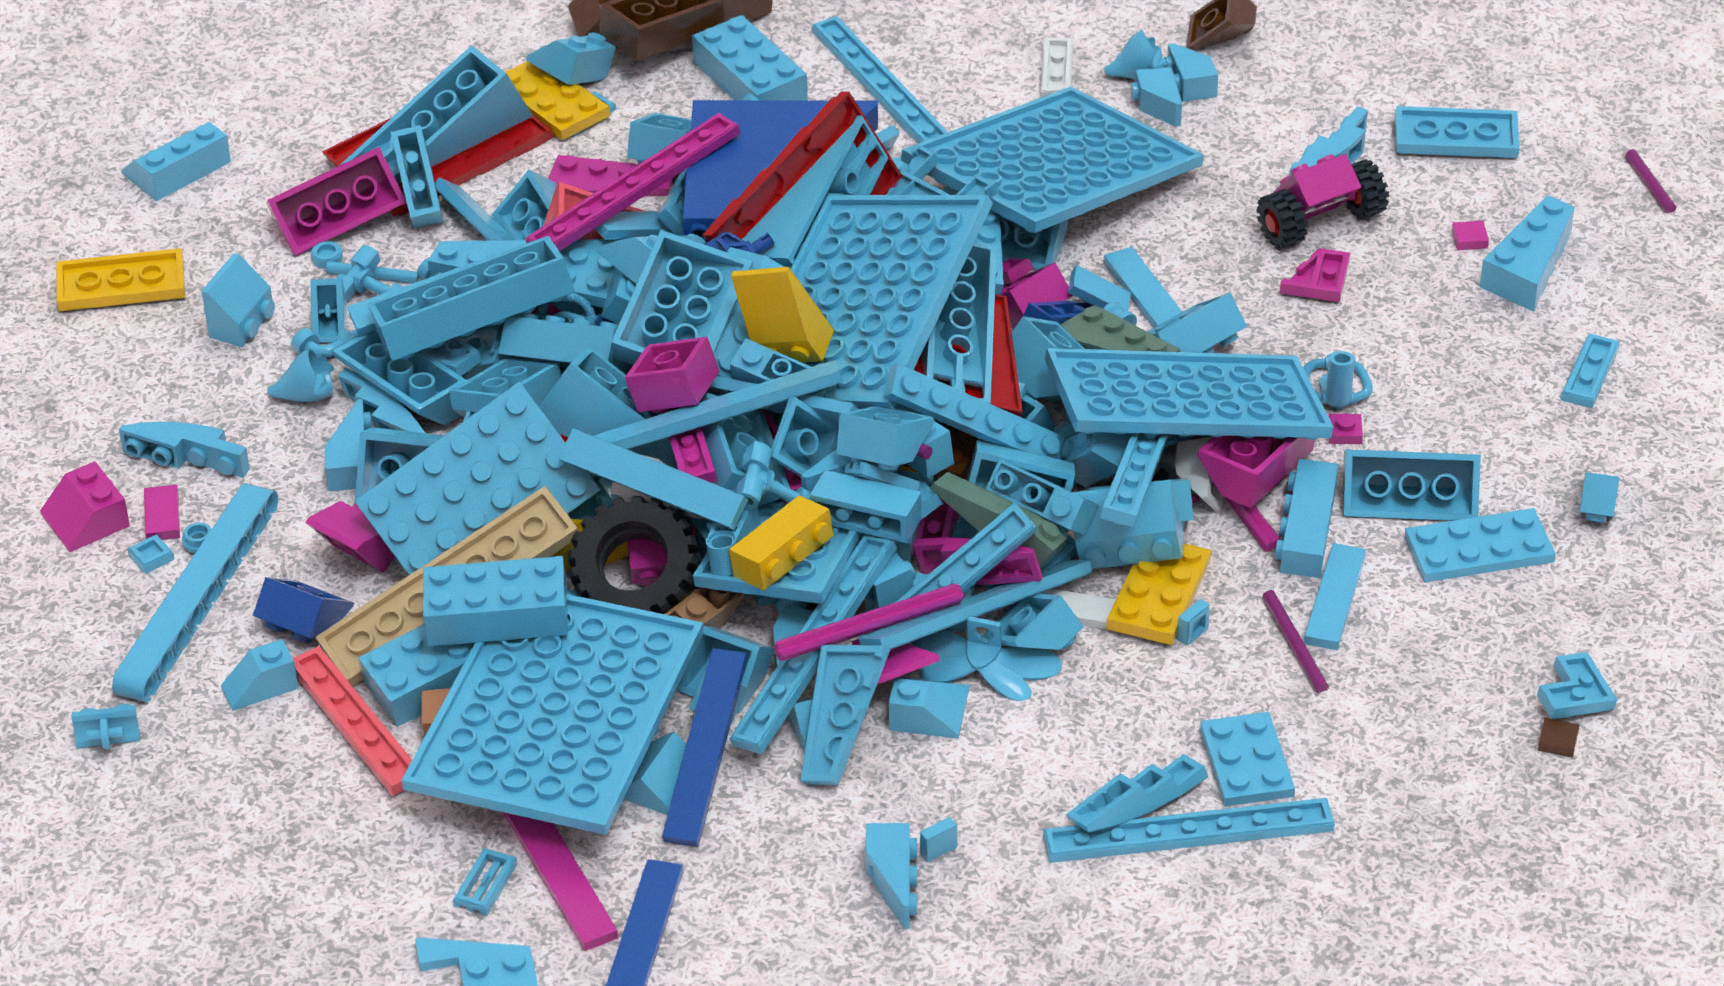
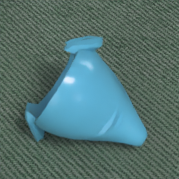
(1136, 55)
(305, 379)

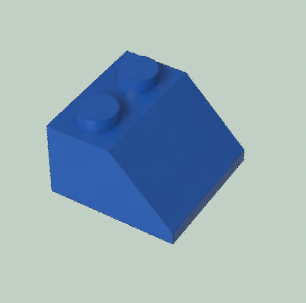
(299, 608)

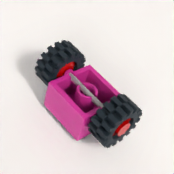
(1319, 190)

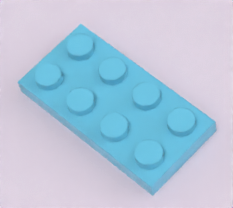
(1457, 131)
(1479, 545)

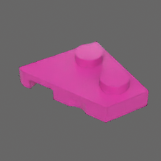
(1320, 276)

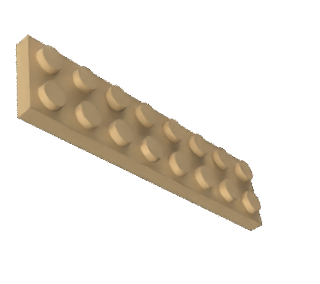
(526, 531)

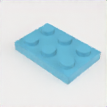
(1247, 759)

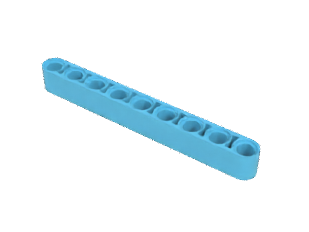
(194, 592)

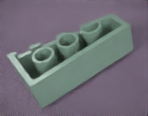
(1105, 331)

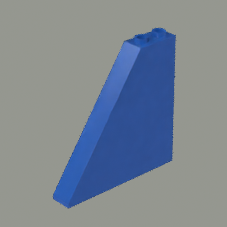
(729, 170)

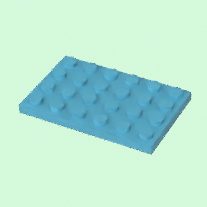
(472, 479)

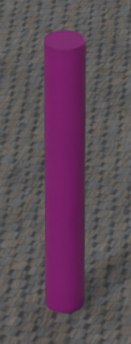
(1650, 181)

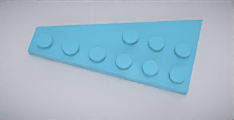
(587, 269)

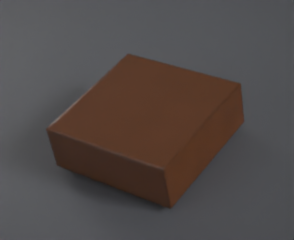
(1558, 737)

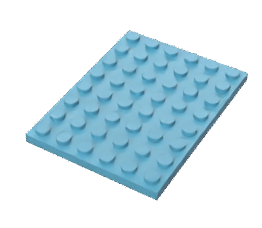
(1057, 158)
(883, 278)
(557, 719)

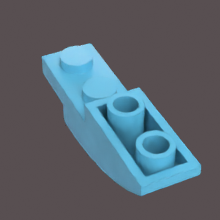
(1347, 140)
(181, 442)

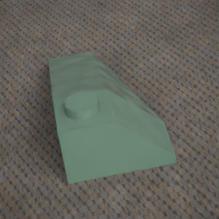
(982, 507)

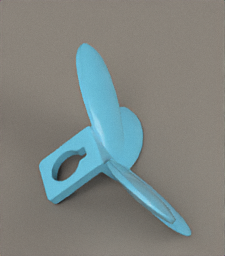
(1000, 667)

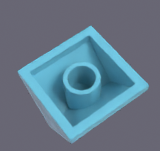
(658, 774)

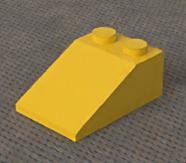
(782, 313)

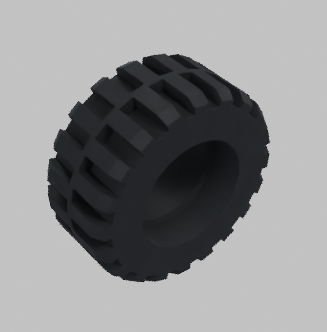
(628, 522)

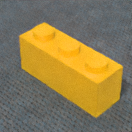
(781, 542)

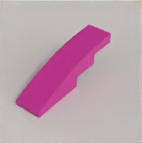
(1015, 568)

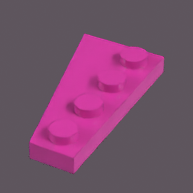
(595, 174)

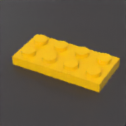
(556, 104)
(120, 279)
(1158, 594)

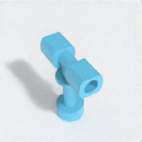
(361, 275)
(761, 479)

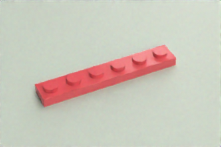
(353, 718)

